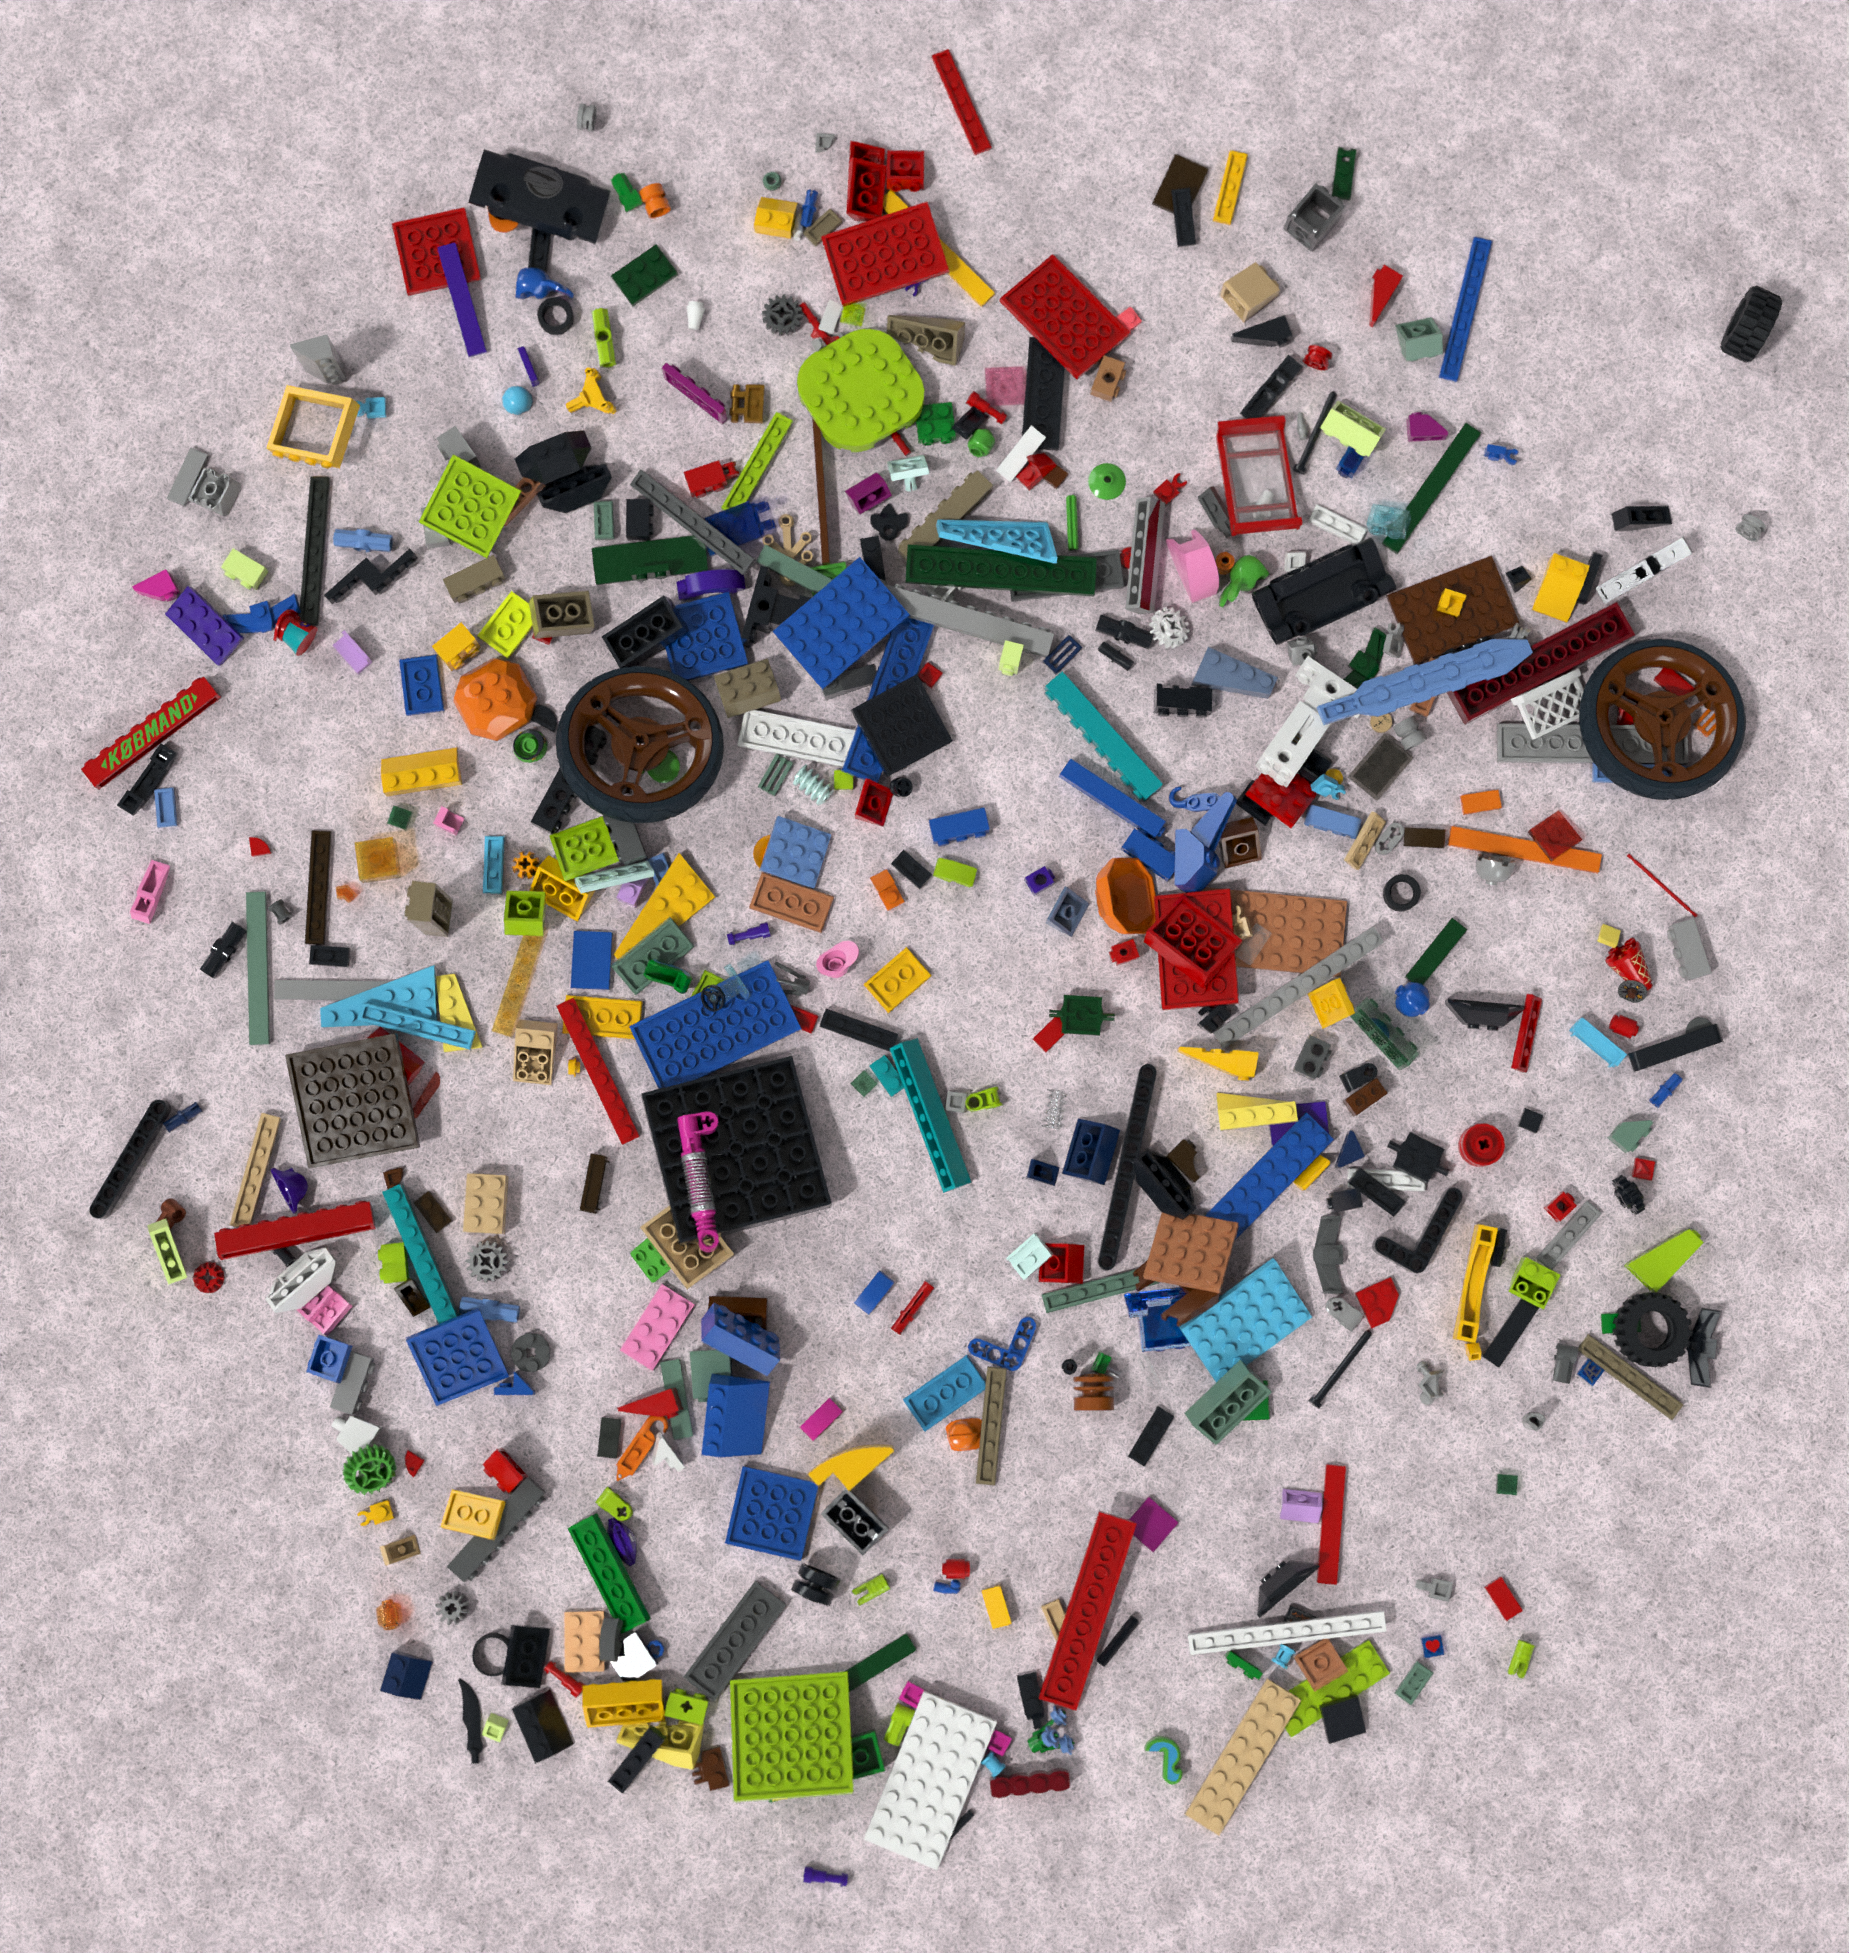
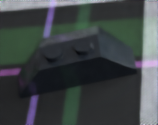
(554, 457)
(575, 489)
(1483, 1013)
(1164, 1184)
(1282, 1582)

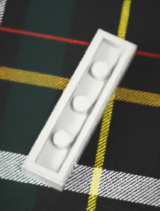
(1392, 1179)

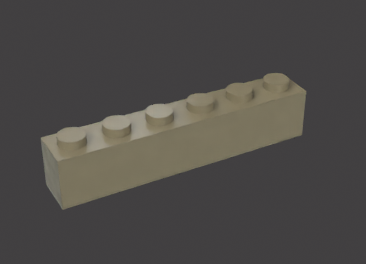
(956, 507)

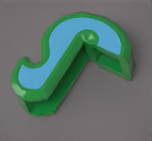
(668, 975)

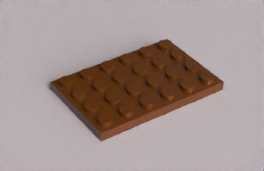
(1483, 612)

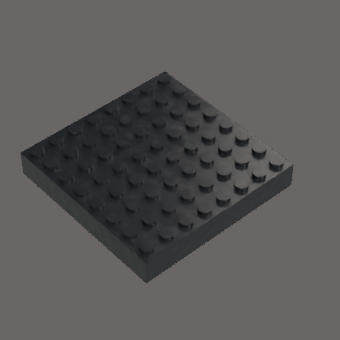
(757, 1158)

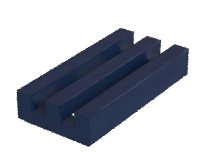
(1051, 665)

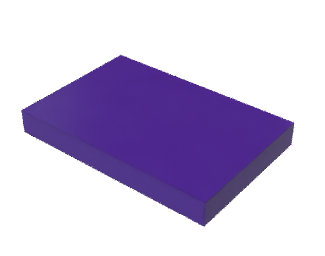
(1316, 1110)

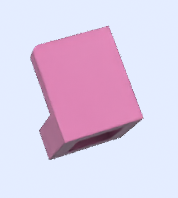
(448, 821)

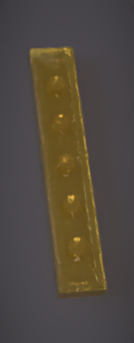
(517, 984)

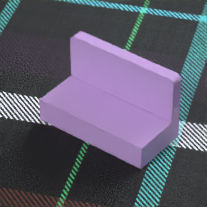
(352, 653)
(1301, 1506)

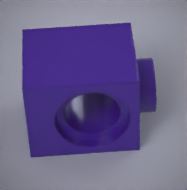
(1034, 887)

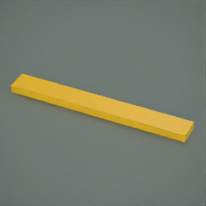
(957, 268)

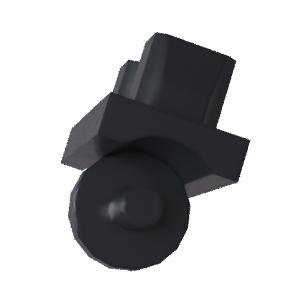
(1207, 1023)

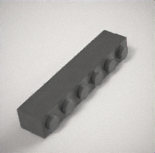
(478, 1549)

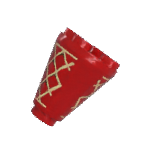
(1630, 963)

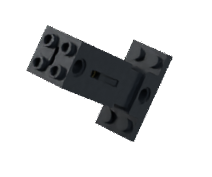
(778, 606)

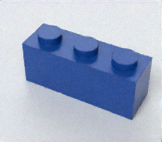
(959, 827)
(1150, 854)

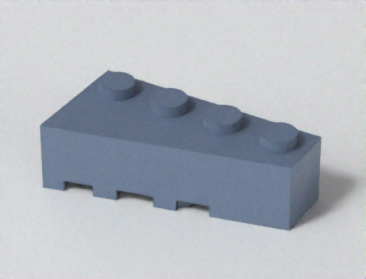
(1231, 675)

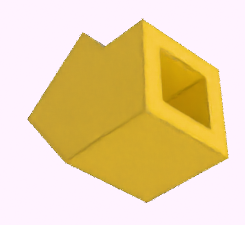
(1473, 1351)

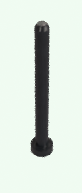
(1300, 467)
(1340, 1369)

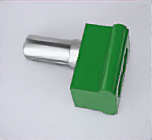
(1101, 1365)

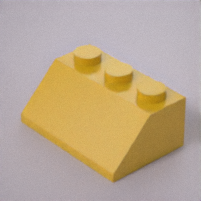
(560, 894)

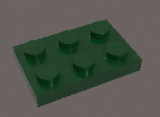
(644, 275)

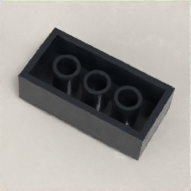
(645, 633)

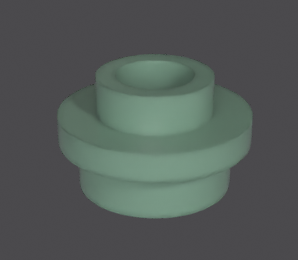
(772, 175)

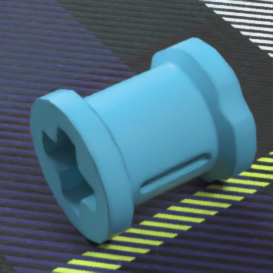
(1283, 1656)
(993, 1764)

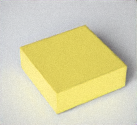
(1608, 936)

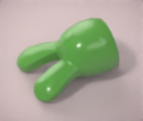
(1243, 578)

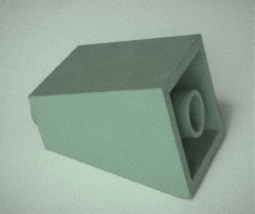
(703, 1366)

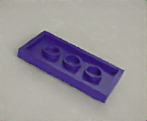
(204, 625)

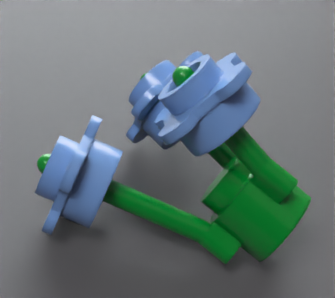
(1050, 1737)

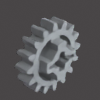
(480, 1267)

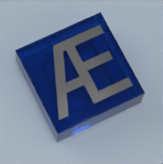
(1590, 1372)

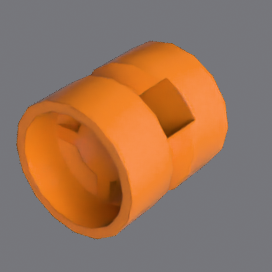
(654, 198)

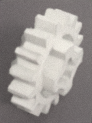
(1169, 627)

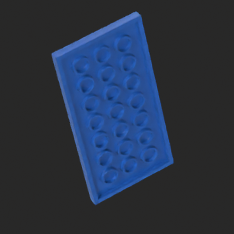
(693, 1042)

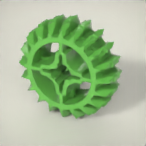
(370, 1474)

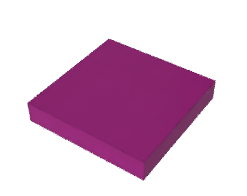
(1152, 1524)

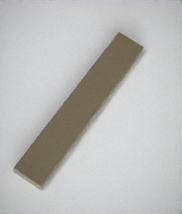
(1630, 1377)
(991, 1425)

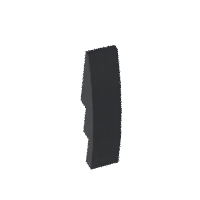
(1271, 388)

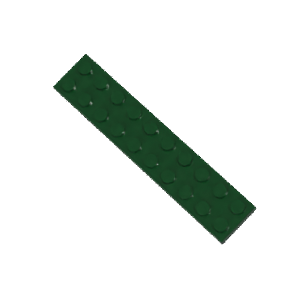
(999, 571)

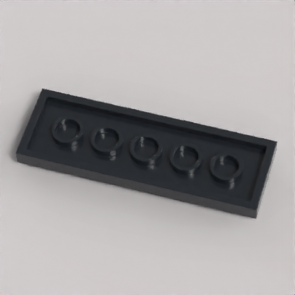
(1043, 394)

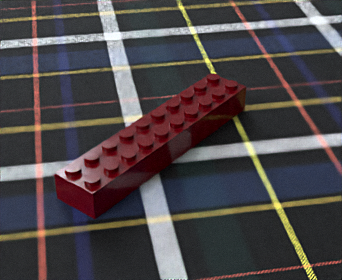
(1549, 660)

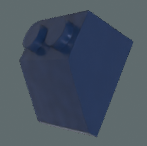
(406, 1675)

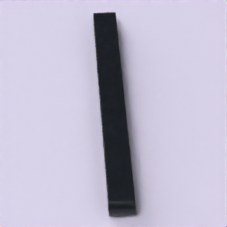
(1128, 1177)

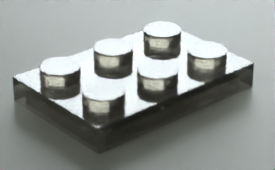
(1380, 767)

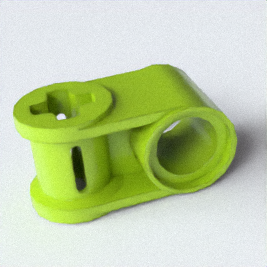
(984, 1099)
(612, 1502)

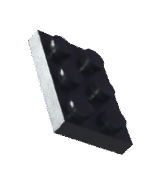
(525, 1656)

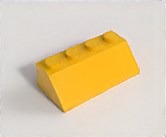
(420, 772)
(623, 1703)

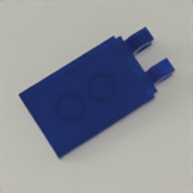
(741, 523)

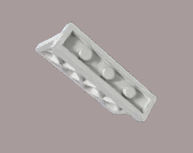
(1544, 690)

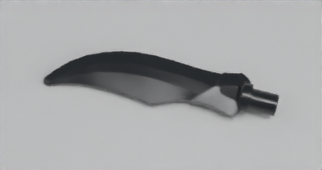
(472, 1721)

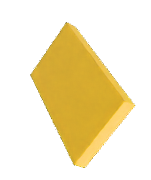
(608, 1016)

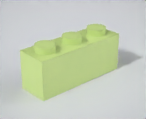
(167, 1251)

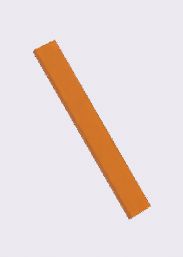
(1521, 849)

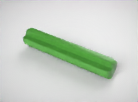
(1072, 525)

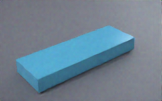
(493, 864)

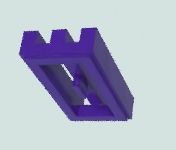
(528, 366)

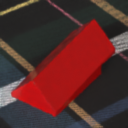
(865, 181)

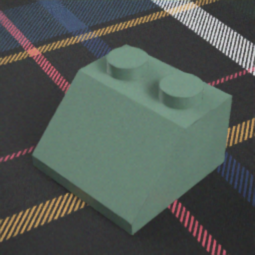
(1419, 339)

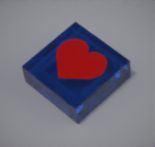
(1432, 1646)

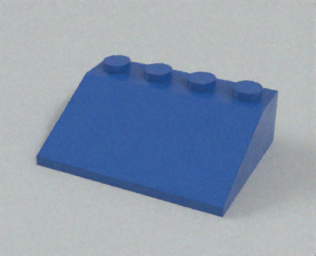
(735, 1416)

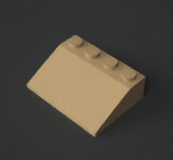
(686, 1261)

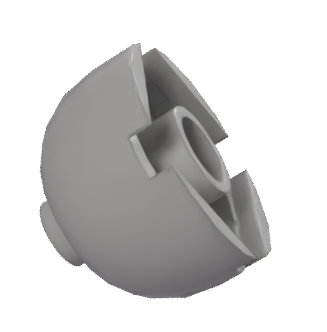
(1494, 868)

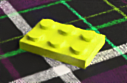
(508, 625)

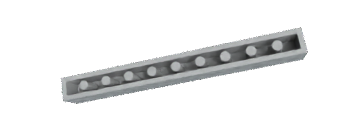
(972, 622)

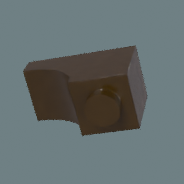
(1183, 1158)

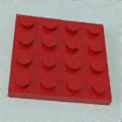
(418, 251)

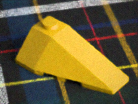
(1235, 1063)

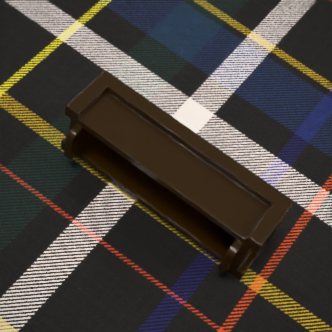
(593, 1183)

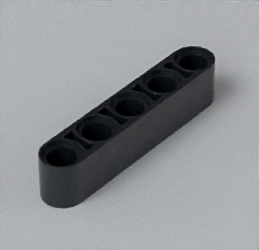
(1675, 1047)

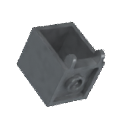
(1306, 224)

